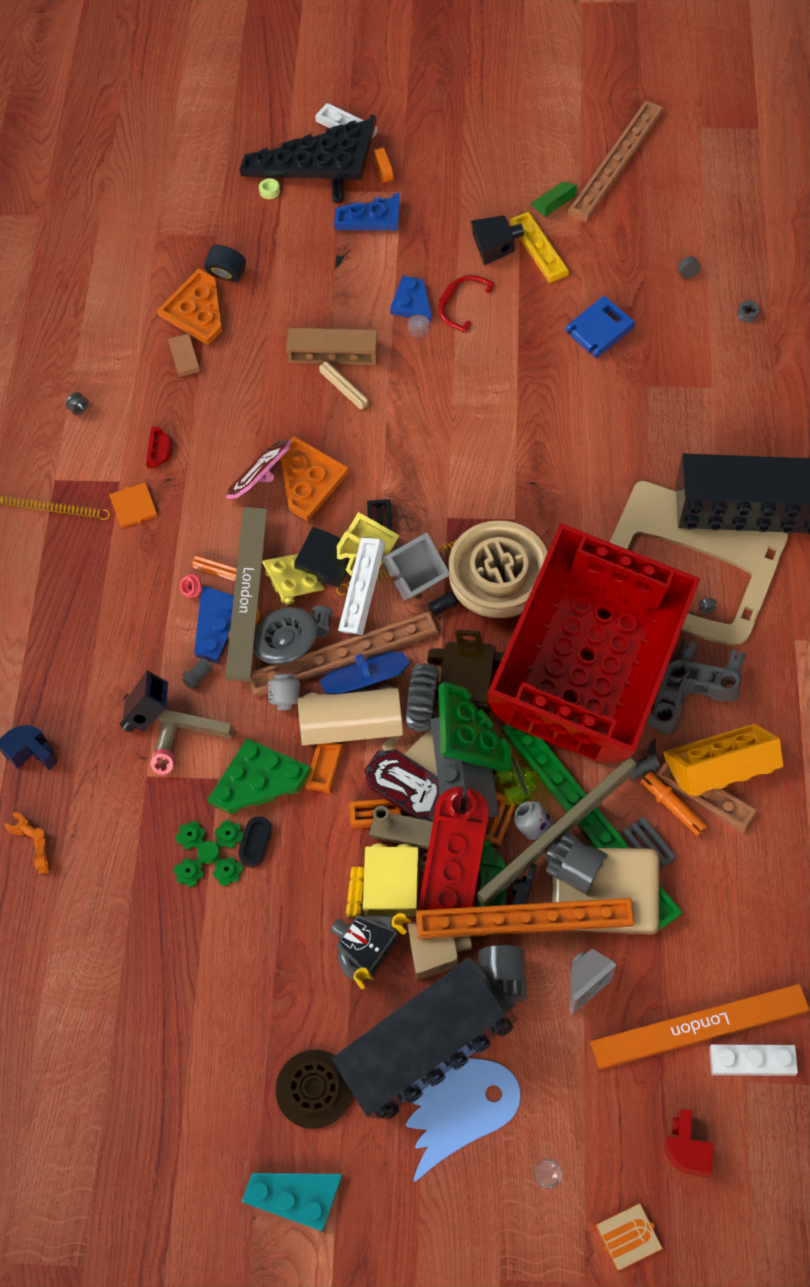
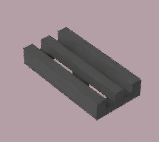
(635, 827)

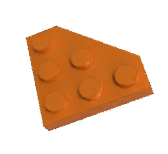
(195, 307)
(309, 478)

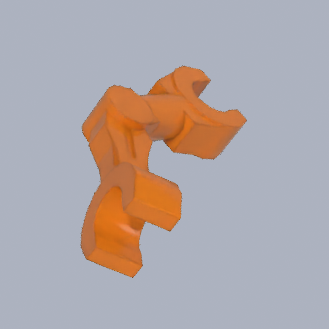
(39, 837)

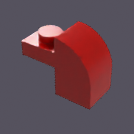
(685, 1154)

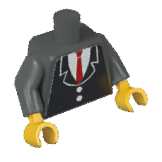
(366, 944)

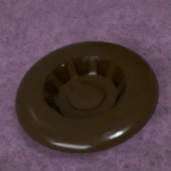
(312, 1089)

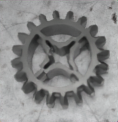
(422, 697)

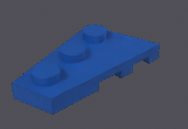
(369, 216)

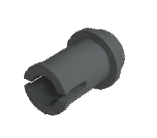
(197, 673)
(645, 765)

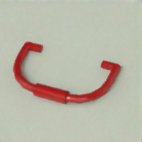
(449, 292)

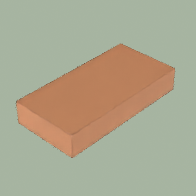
(183, 355)

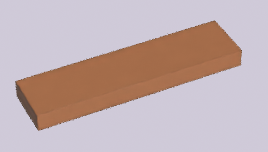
(714, 801)

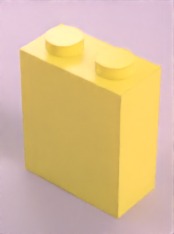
(390, 880)

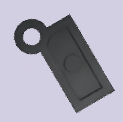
(523, 887)

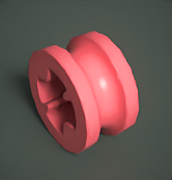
(159, 768)

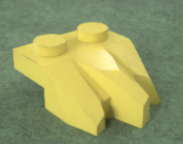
(363, 528)

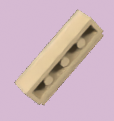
(350, 715)

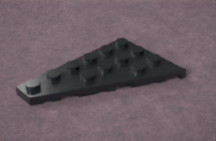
(331, 155)

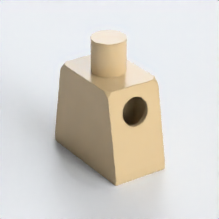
(435, 955)

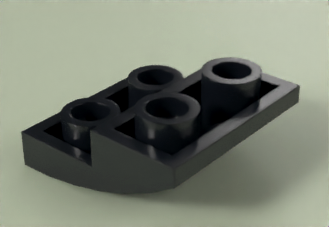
(319, 558)

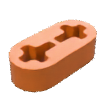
(383, 165)

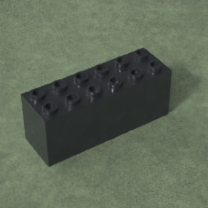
(743, 493)
(425, 1040)

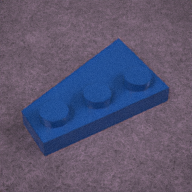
(213, 624)

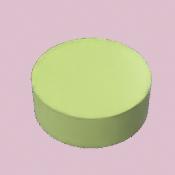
(269, 188)

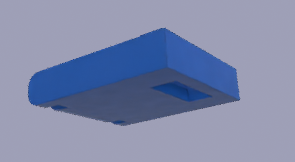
(599, 329)

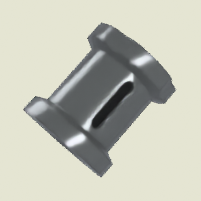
(322, 617)

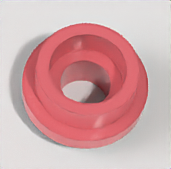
(191, 586)

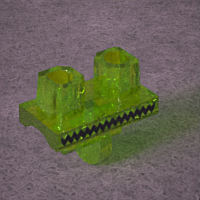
(520, 781)

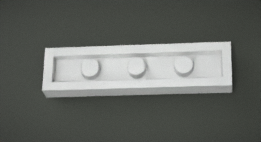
(361, 586)

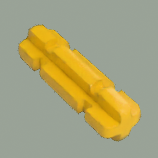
(355, 892)

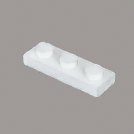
(332, 116)
(753, 1060)

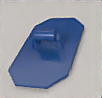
(364, 672)

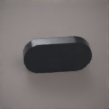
(255, 842)

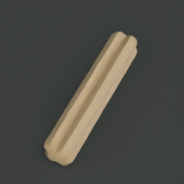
(344, 385)

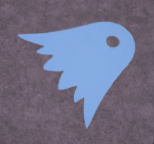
(460, 1112)

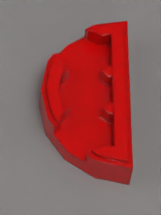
(159, 448)

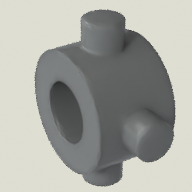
(707, 605)

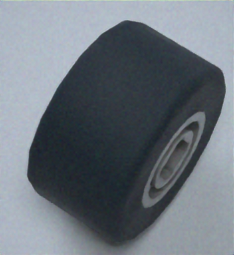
(225, 263)

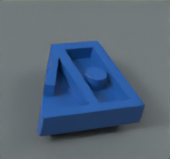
(411, 299)

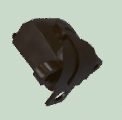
(468, 665)

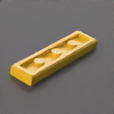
(540, 248)

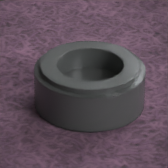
(688, 267)

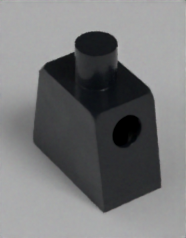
(495, 237)
(145, 702)

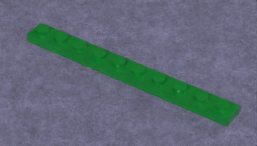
(568, 794)

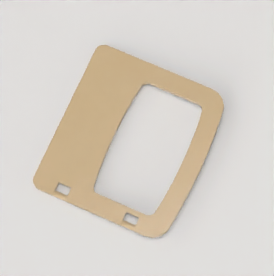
(653, 513)

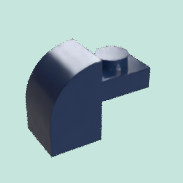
(24, 742)

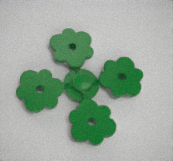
(208, 853)

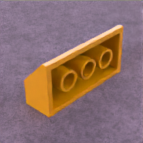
(724, 759)

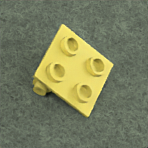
(289, 580)

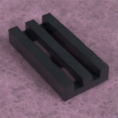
(379, 503)

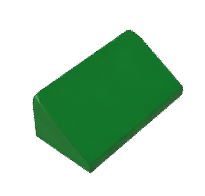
(555, 198)

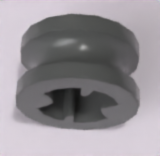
(750, 305)
(76, 403)

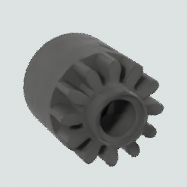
(574, 862)
(507, 970)

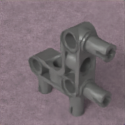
(696, 679)

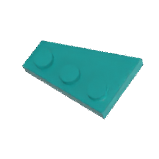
(294, 1196)

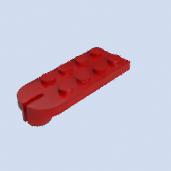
(454, 851)

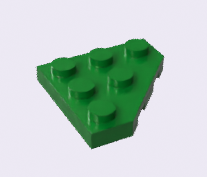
(468, 732)
(257, 778)

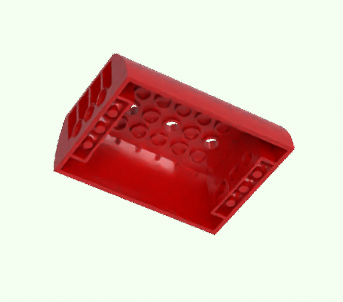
(628, 649)

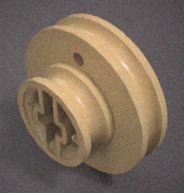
(489, 556)

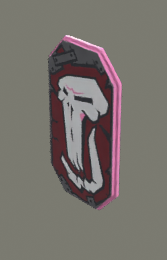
(259, 469)

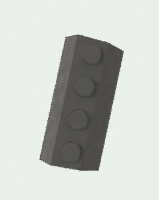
(463, 774)

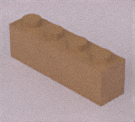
(332, 345)

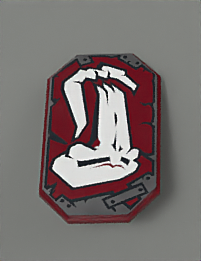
(403, 783)

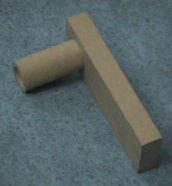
(172, 720)
(400, 828)

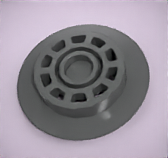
(278, 641)

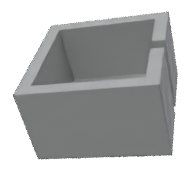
(415, 566)

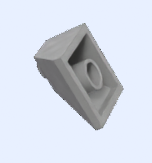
(588, 977)

